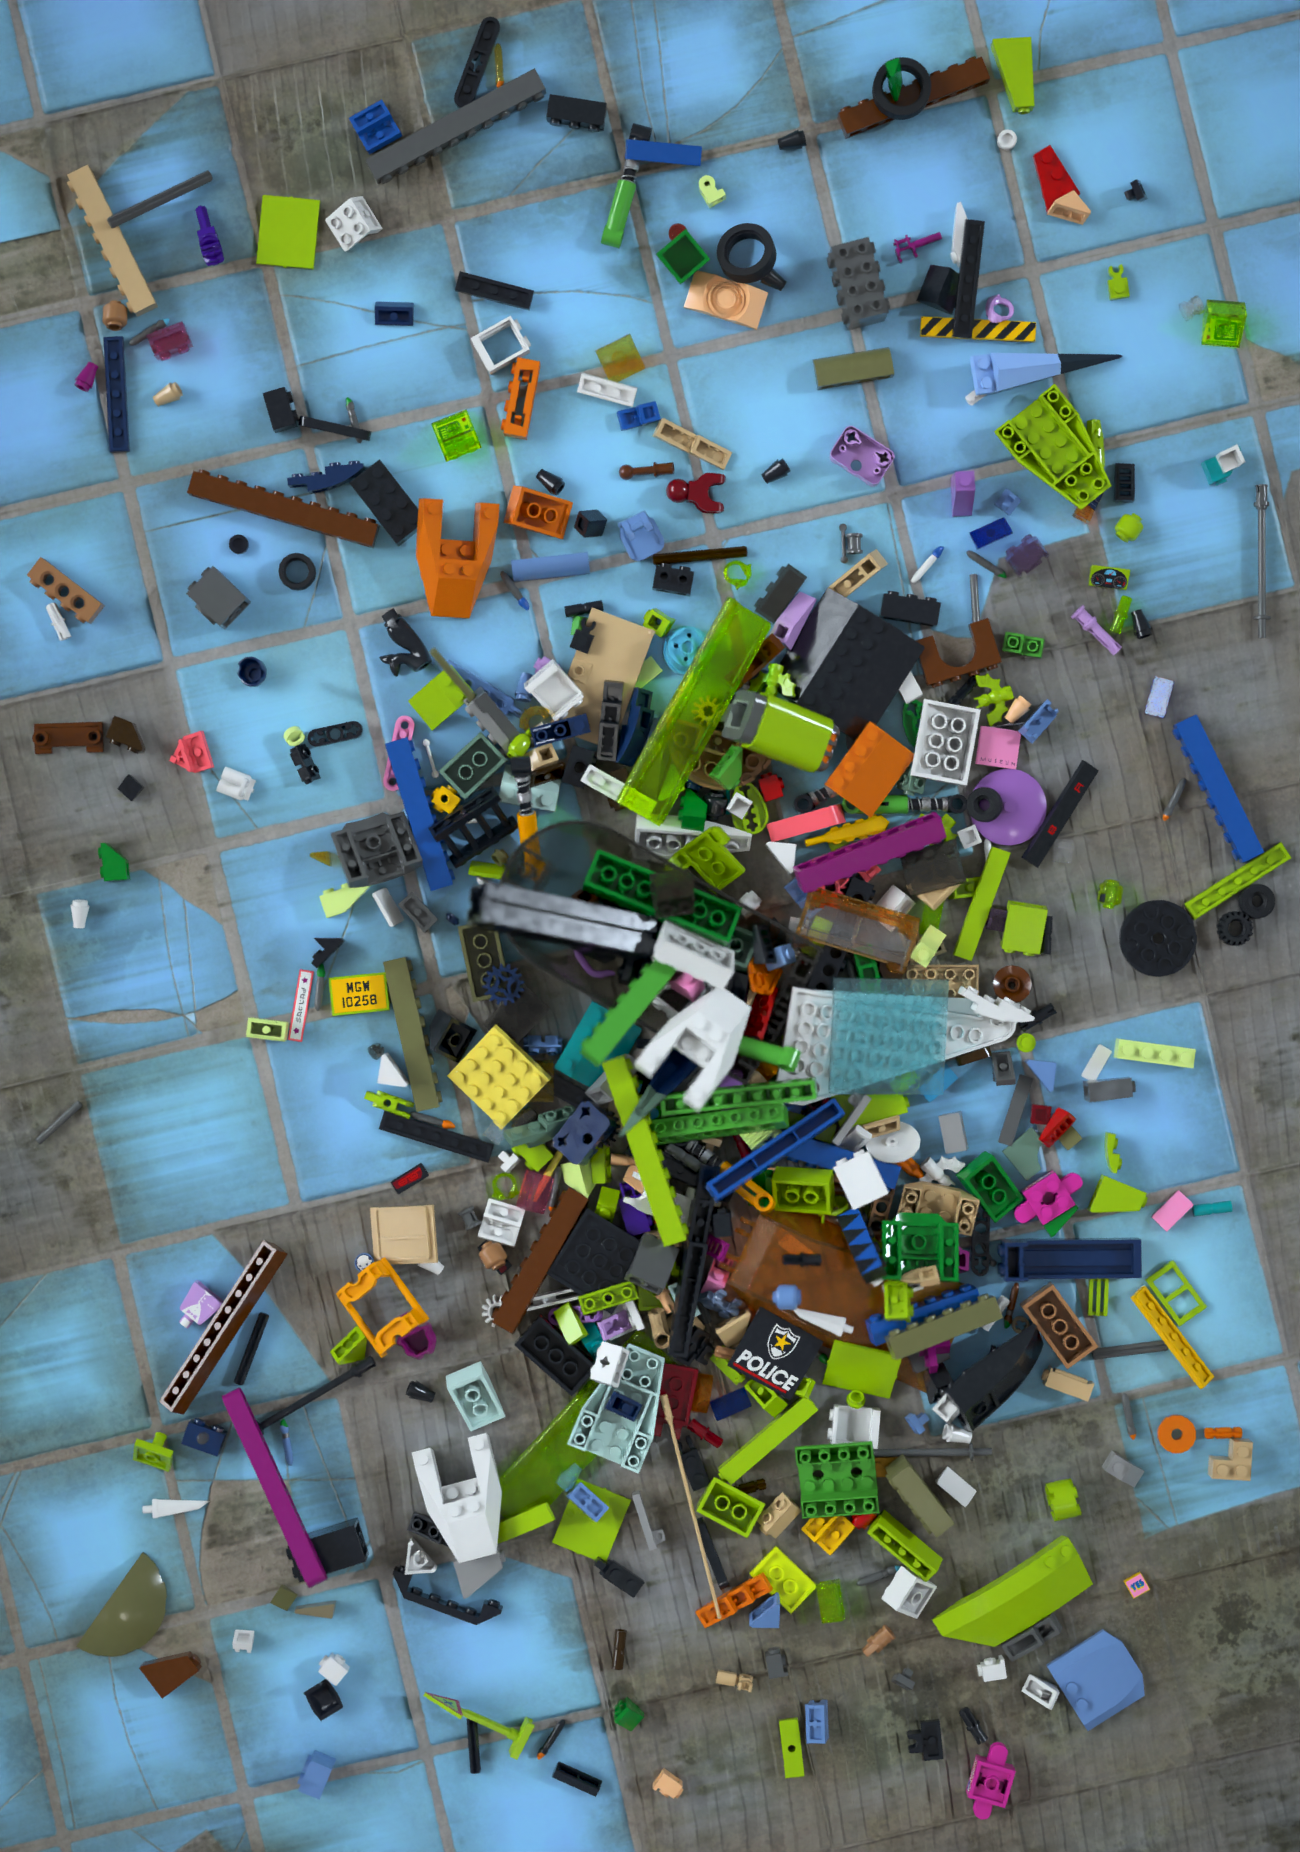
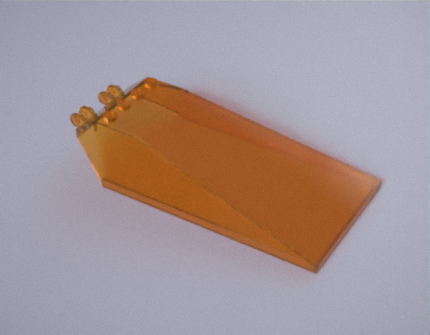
(827, 1289)

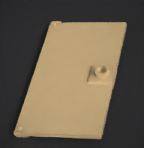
(614, 655)

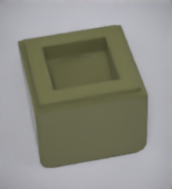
(1070, 1138)
(283, 1598)

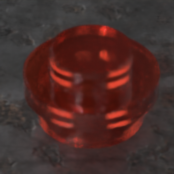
(675, 230)

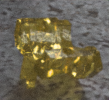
(531, 712)

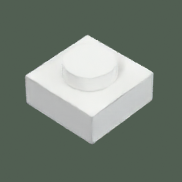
(969, 836)

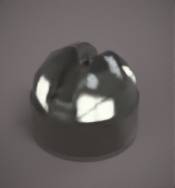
(376, 1051)

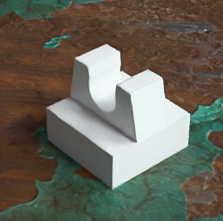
(510, 1162)
(243, 1640)

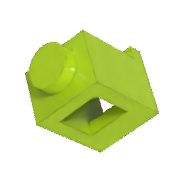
(651, 622)

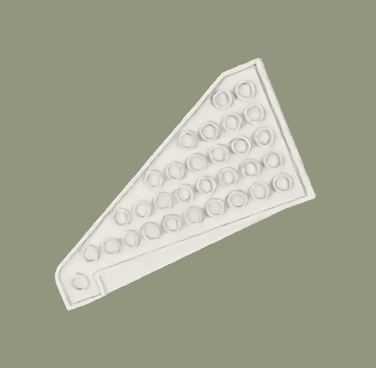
(810, 1032)

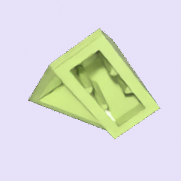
(578, 1177)

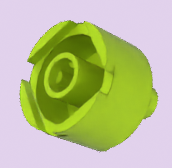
(1062, 1499)

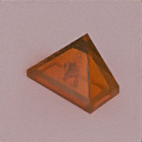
(702, 1393)

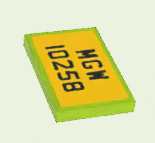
(359, 994)

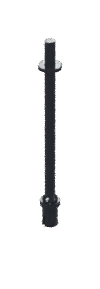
(355, 1371)

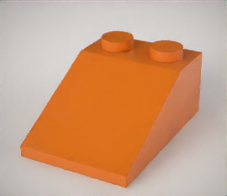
(538, 512)

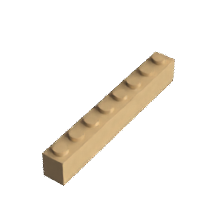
(112, 241)

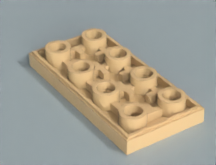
(956, 974)

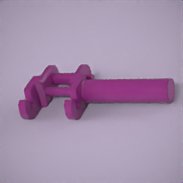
(915, 244)

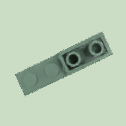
(539, 1131)

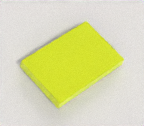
(785, 1579)

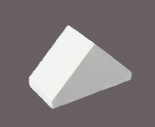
(1041, 1691)

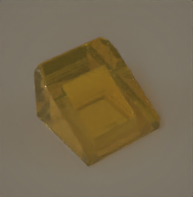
(324, 857)

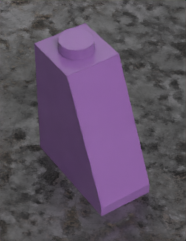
(962, 493)

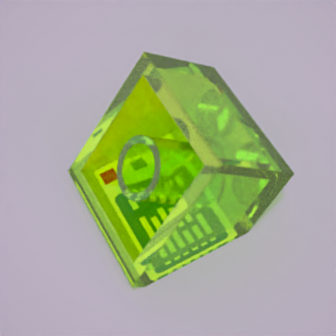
(1223, 323)
(456, 435)

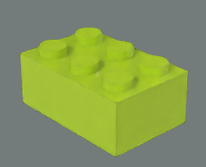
(803, 1190)

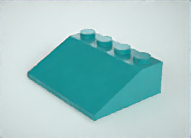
(575, 1064)

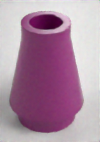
(86, 377)

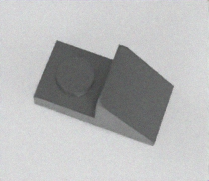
(1003, 1068)

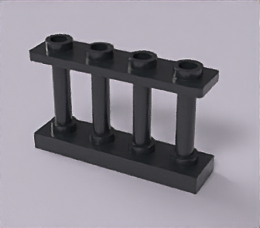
(464, 814)

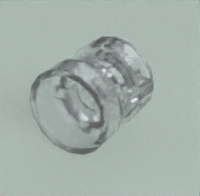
(1191, 308)

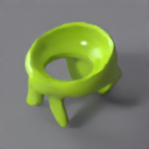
(840, 1203)

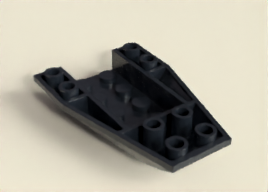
(994, 1378)

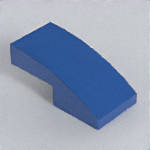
(638, 416)

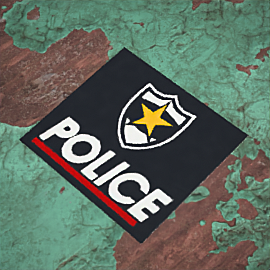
(775, 1353)

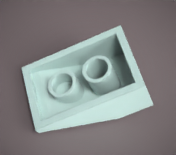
(474, 1396)

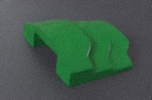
(919, 1242)

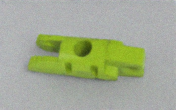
(1095, 433)
(379, 1101)

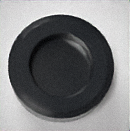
(238, 544)

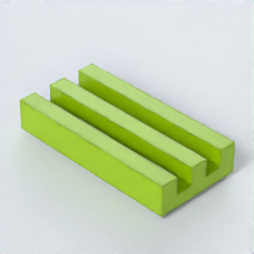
(1098, 1295)

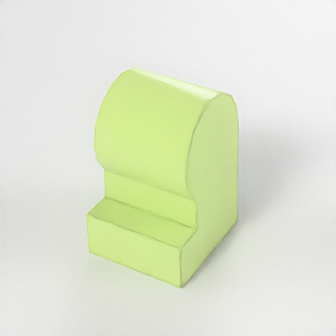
(709, 192)

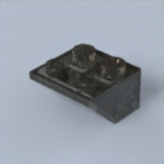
(672, 893)

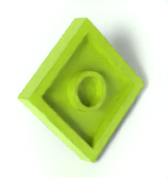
(153, 1453)

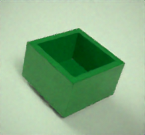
(682, 256)

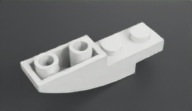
(1000, 1009)

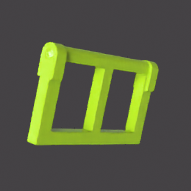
(1171, 1264)

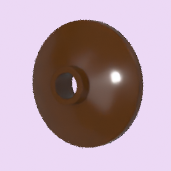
(1015, 975)

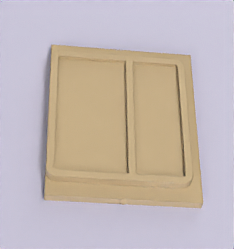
(404, 1234)

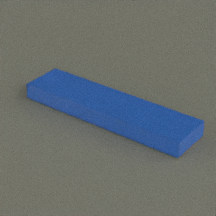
(663, 152)

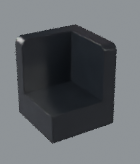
(590, 523)

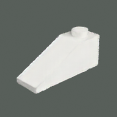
(958, 229)

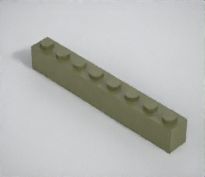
(411, 1034)

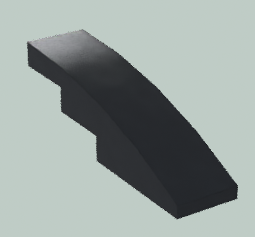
(610, 720)

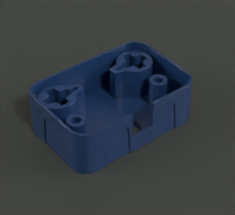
(598, 1124)

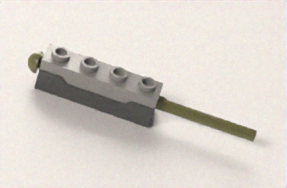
(483, 707)

